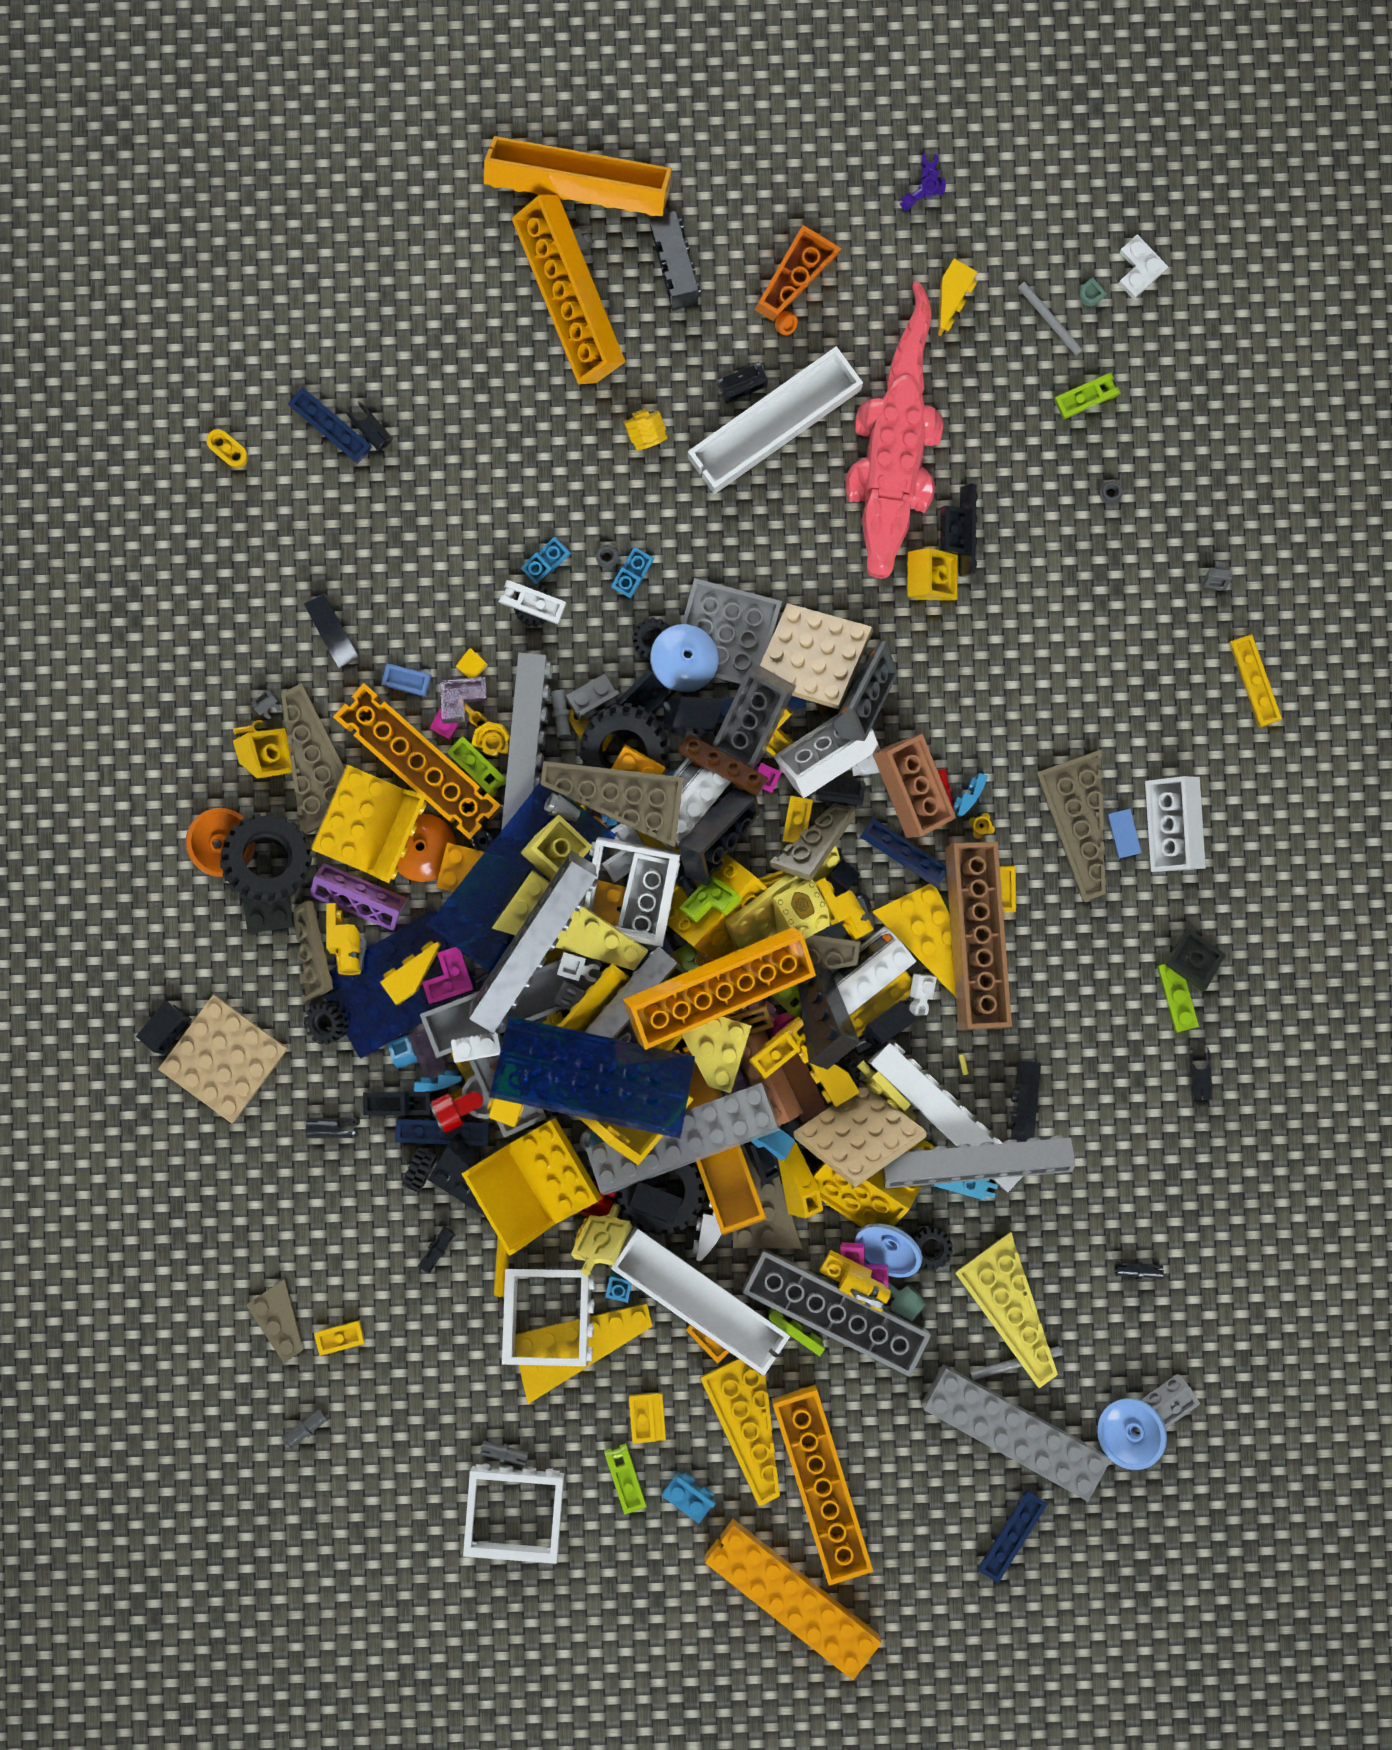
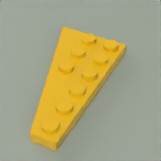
(924, 929)
(562, 1341)
(743, 1411)

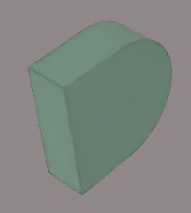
(1091, 293)

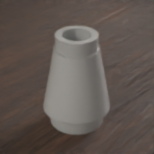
(560, 806)

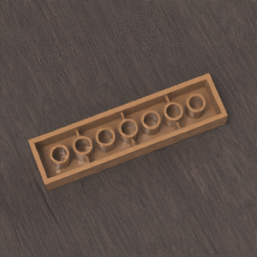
(978, 936)

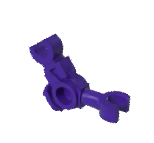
(929, 184)

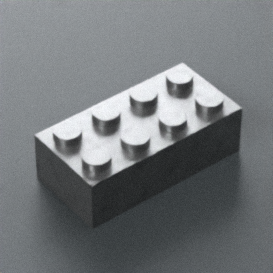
(754, 715)

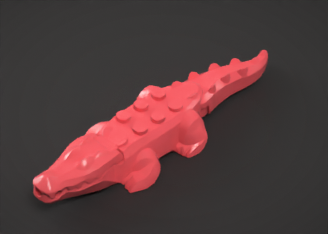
(897, 429)

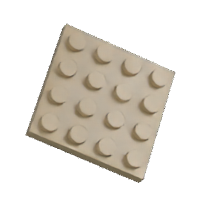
(816, 653)
(223, 1059)
(859, 1136)

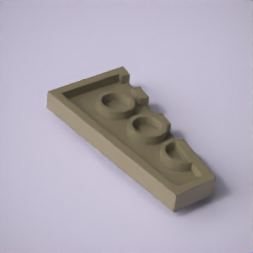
(815, 844)
(311, 953)

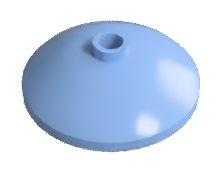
(674, 668)
(890, 1247)
(1120, 1440)

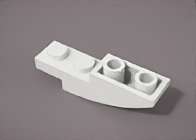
(709, 1234)

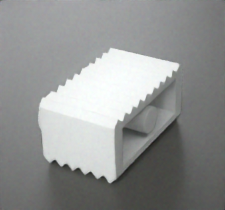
(476, 1046)

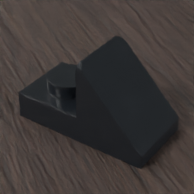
(842, 878)

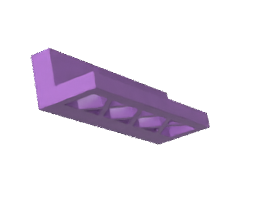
(358, 892)

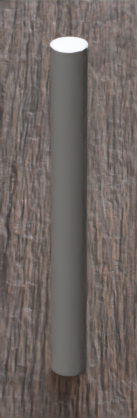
(1050, 319)
(1005, 1366)

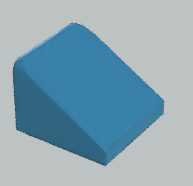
(402, 1052)

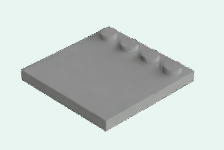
(736, 622)

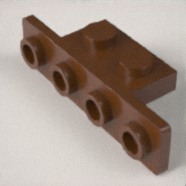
(722, 765)

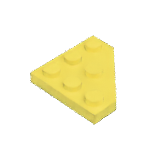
(718, 1050)

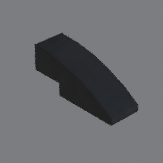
(331, 630)
(398, 1103)
(763, 1161)

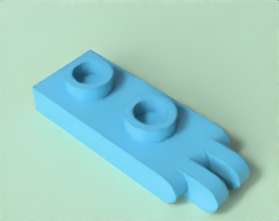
(974, 1189)

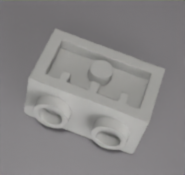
(592, 697)
(1172, 1400)

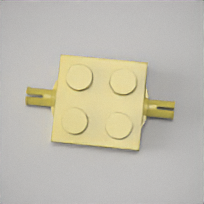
(879, 1084)
(601, 1239)

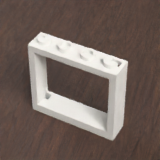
(674, 857)
(510, 1313)
(513, 1551)

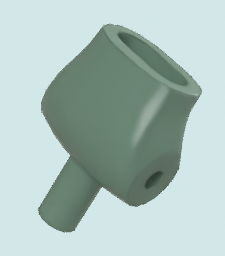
(906, 1302)

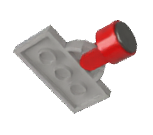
(476, 1100)

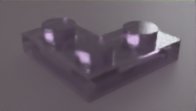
(457, 693)
(425, 1054)

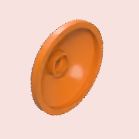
(204, 830)
(426, 864)

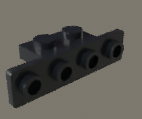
(959, 530)
(647, 693)
(1025, 1101)

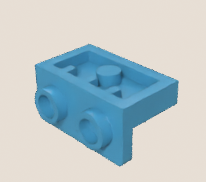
(689, 1497)

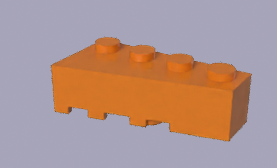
(800, 266)

